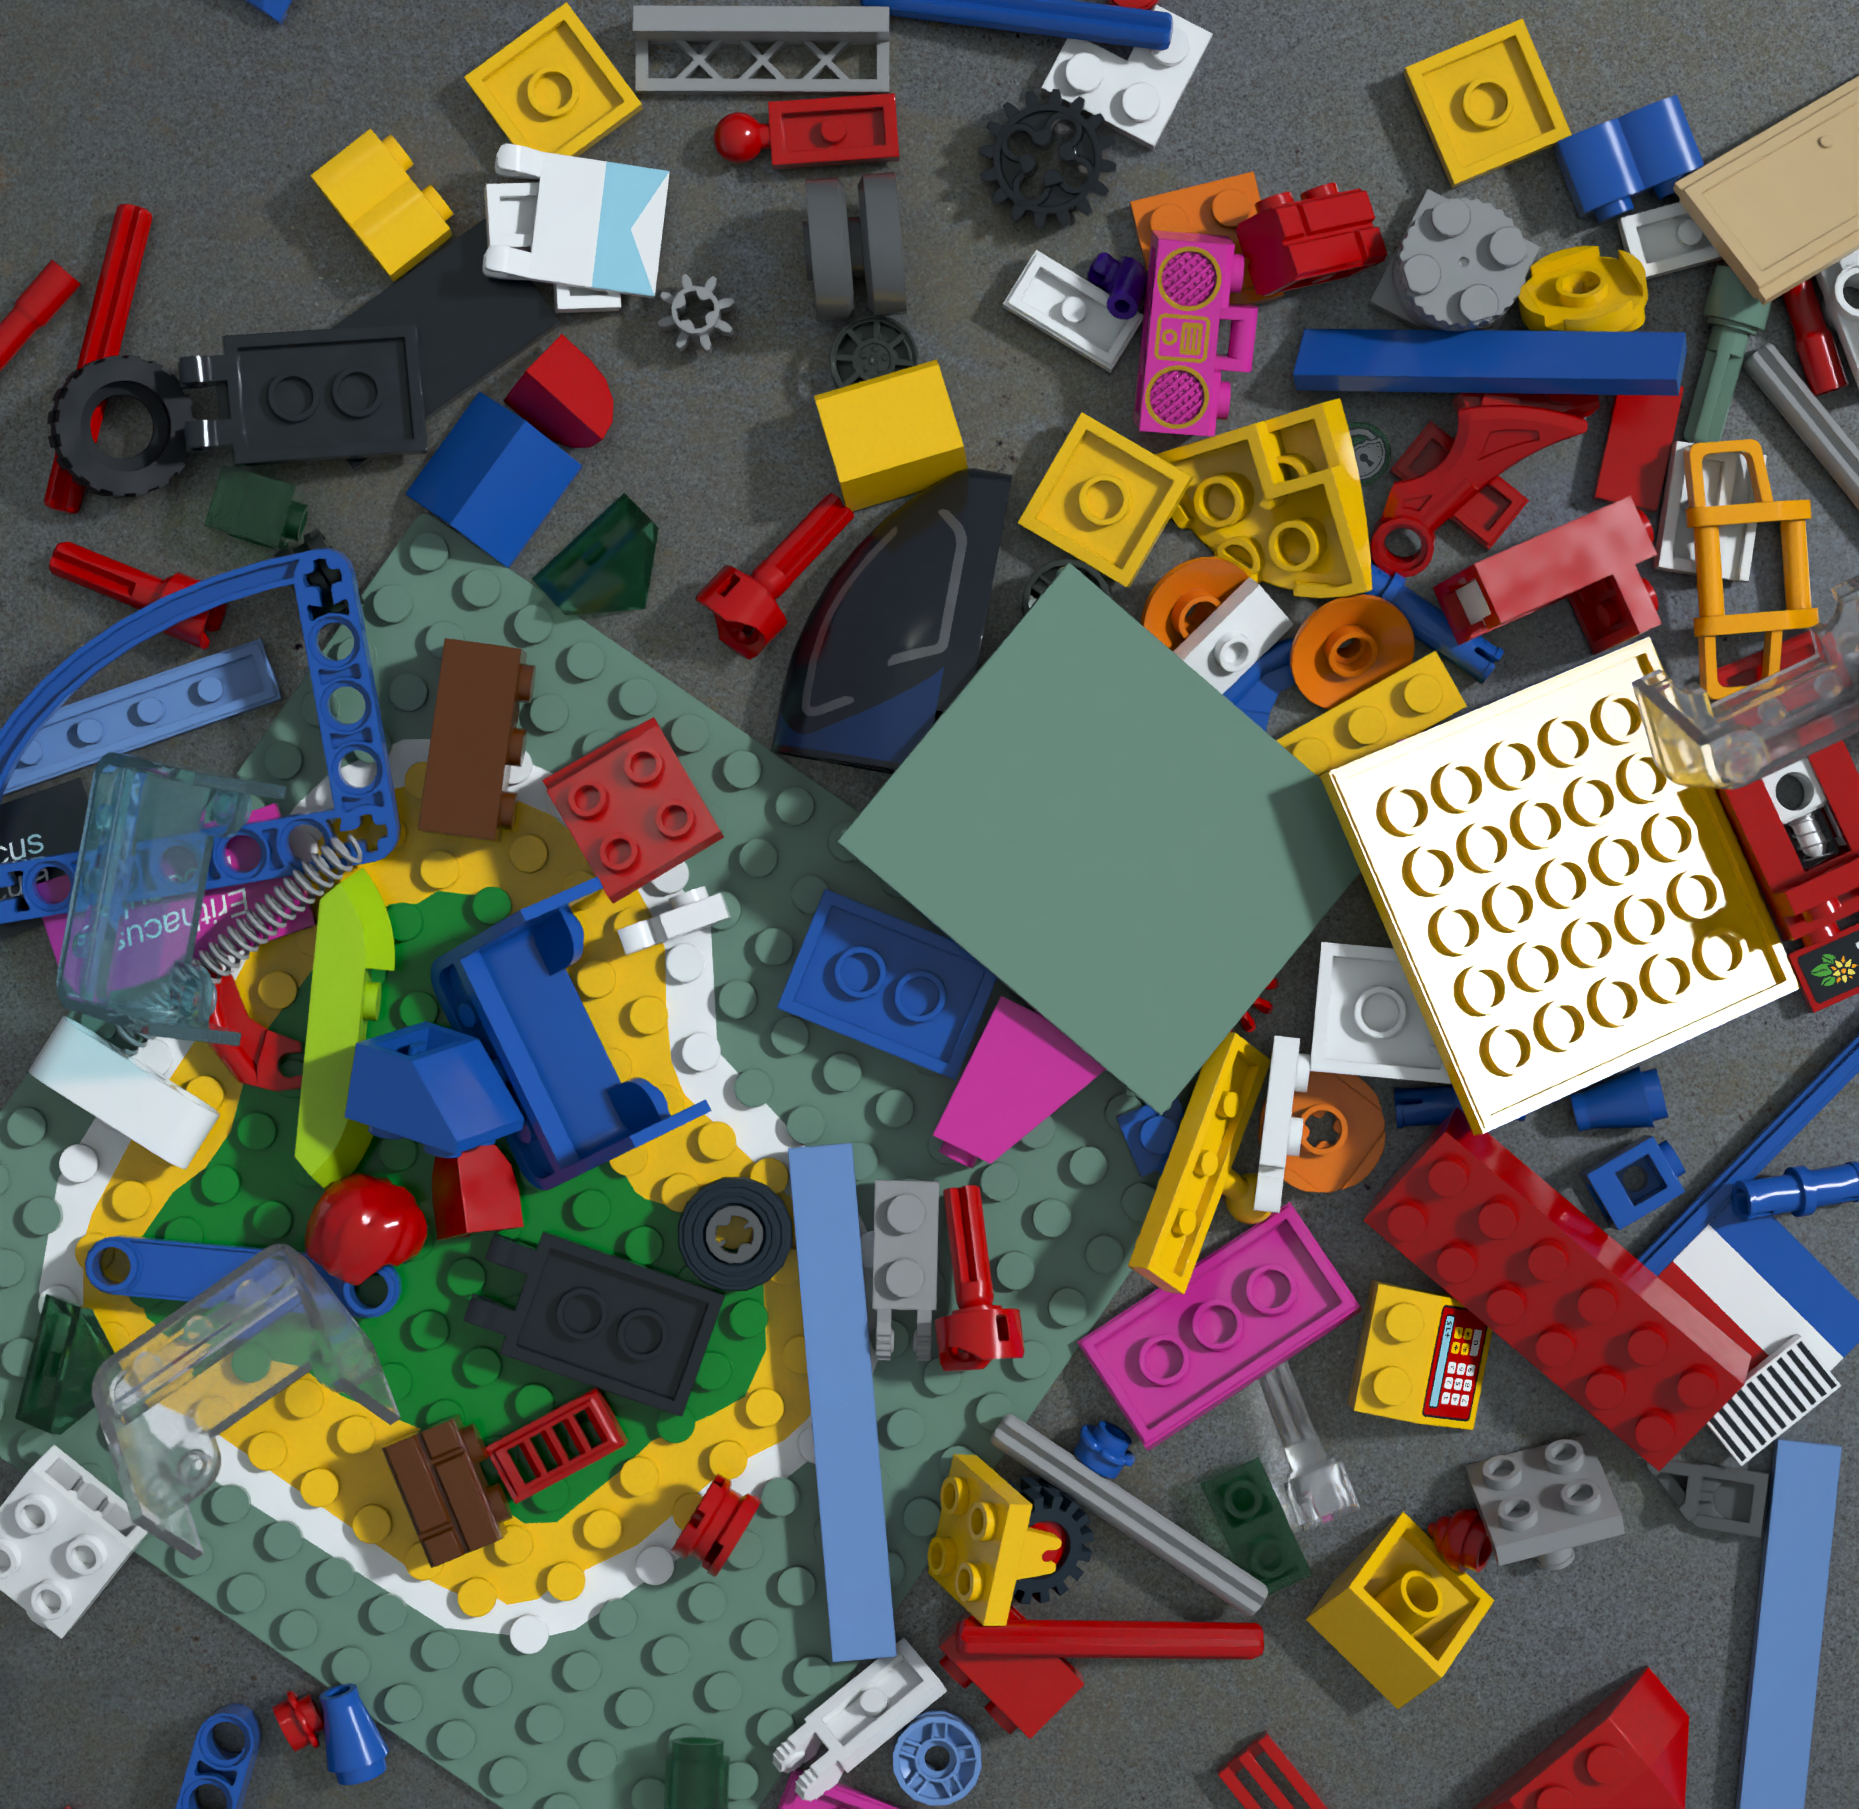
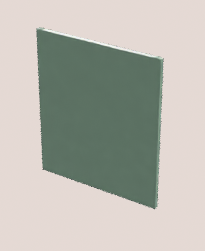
(1109, 839)

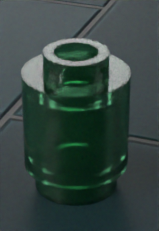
(696, 1774)

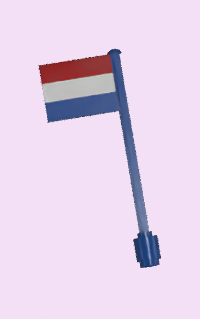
(1755, 1273)

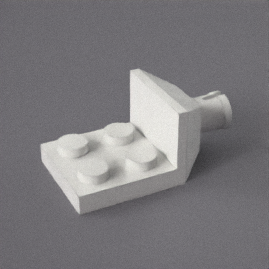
(1370, 1018)

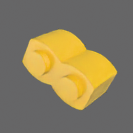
(383, 204)

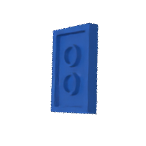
(888, 984)

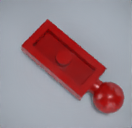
(814, 132)

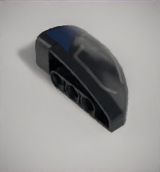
(896, 628)

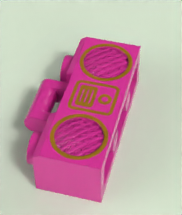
(1178, 360)

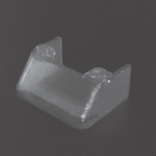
(213, 1366)

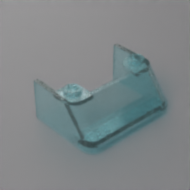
(144, 892)

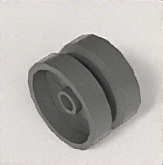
(854, 246)

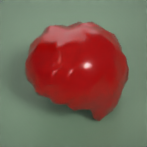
(363, 1227)

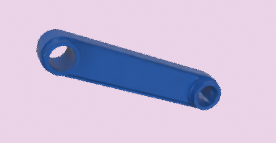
(188, 1268)

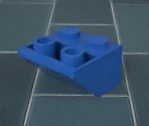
(431, 1090)

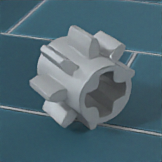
(680, 309)

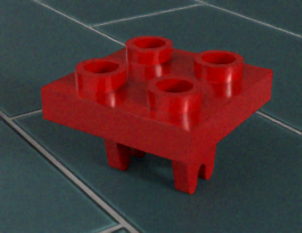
(635, 814)

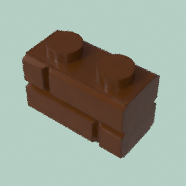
(447, 1489)

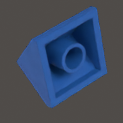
(494, 479)

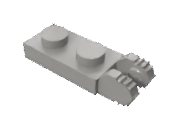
(905, 1259)

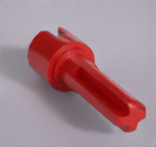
(133, 588)

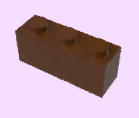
(476, 740)

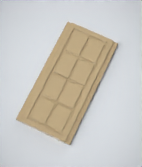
(1784, 197)

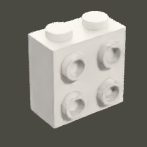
(62, 1541)

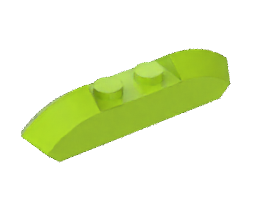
(350, 942)

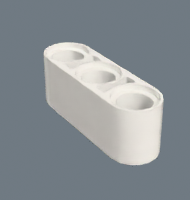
(124, 1092)

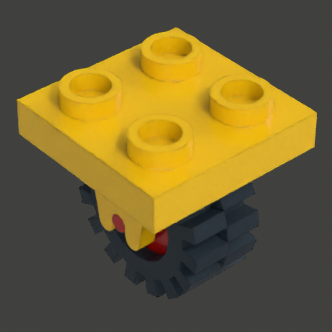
(1004, 1540)

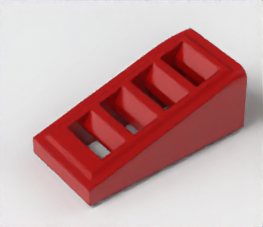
(600, 1415)

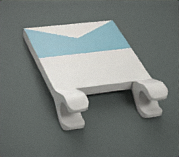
(592, 223)

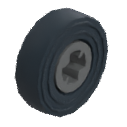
(715, 1206)

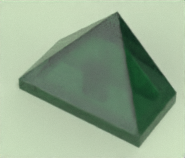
(605, 564)
(62, 1366)

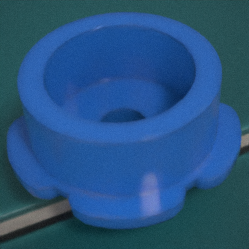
(1104, 1449)

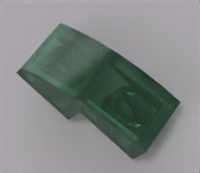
(1256, 1526)

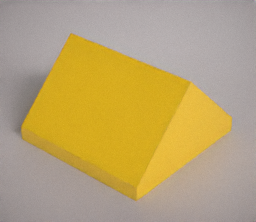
(891, 435)

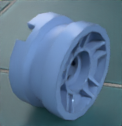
(920, 1777)

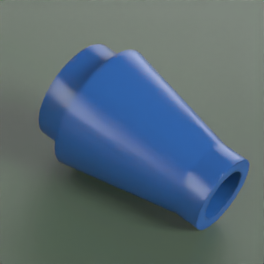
(1621, 1102)
(351, 1737)

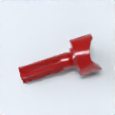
(750, 601)
(977, 1326)

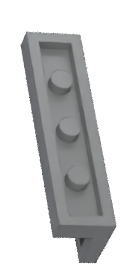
(761, 26)

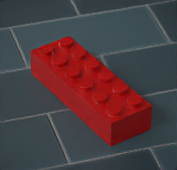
(1559, 1290)

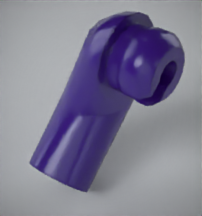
(1122, 279)

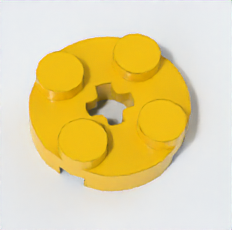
(1610, 288)

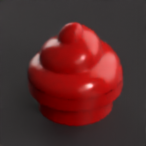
(1462, 1540)

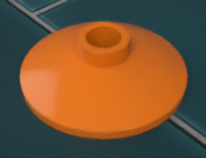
(1195, 581)
(1379, 648)

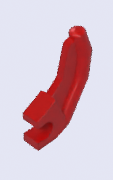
(260, 1050)

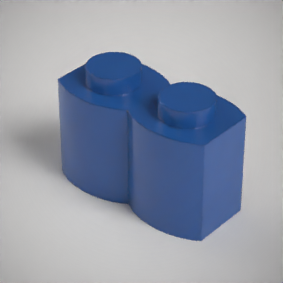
(1628, 159)

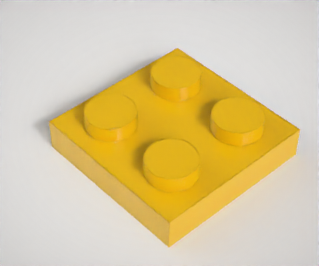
(554, 88)
(1487, 103)
(1105, 500)

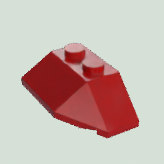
(1616, 1757)

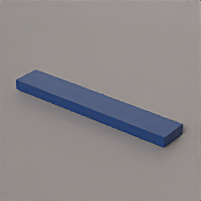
(1491, 361)

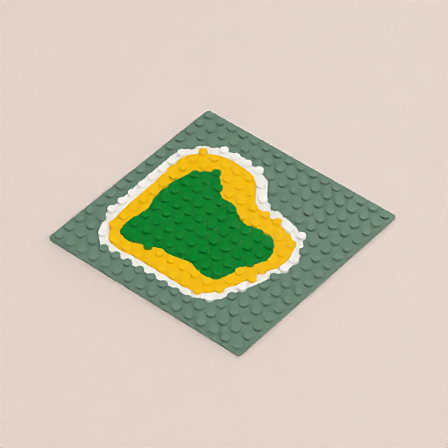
(578, 1637)

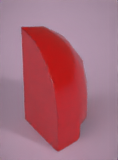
(564, 396)
(475, 1194)

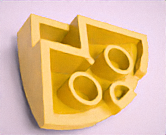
(1281, 501)

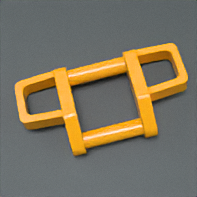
(1705, 525)

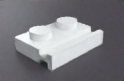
(1725, 483)

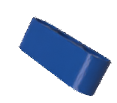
(220, 1767)

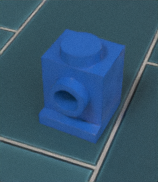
(1660, 1185)

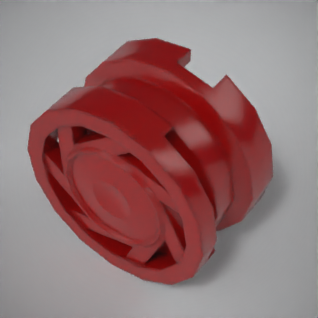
(716, 1525)

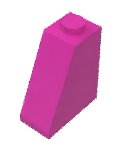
(1011, 1084)

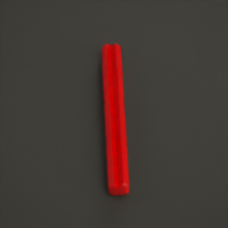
(105, 328)
(1110, 1639)

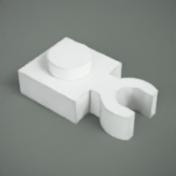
(689, 913)

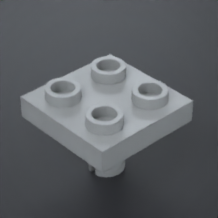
(1544, 1502)

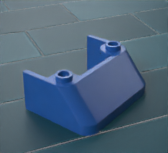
(523, 1007)

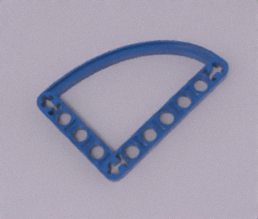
(326, 677)

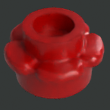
(299, 1720)

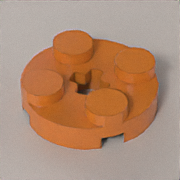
(1358, 1128)

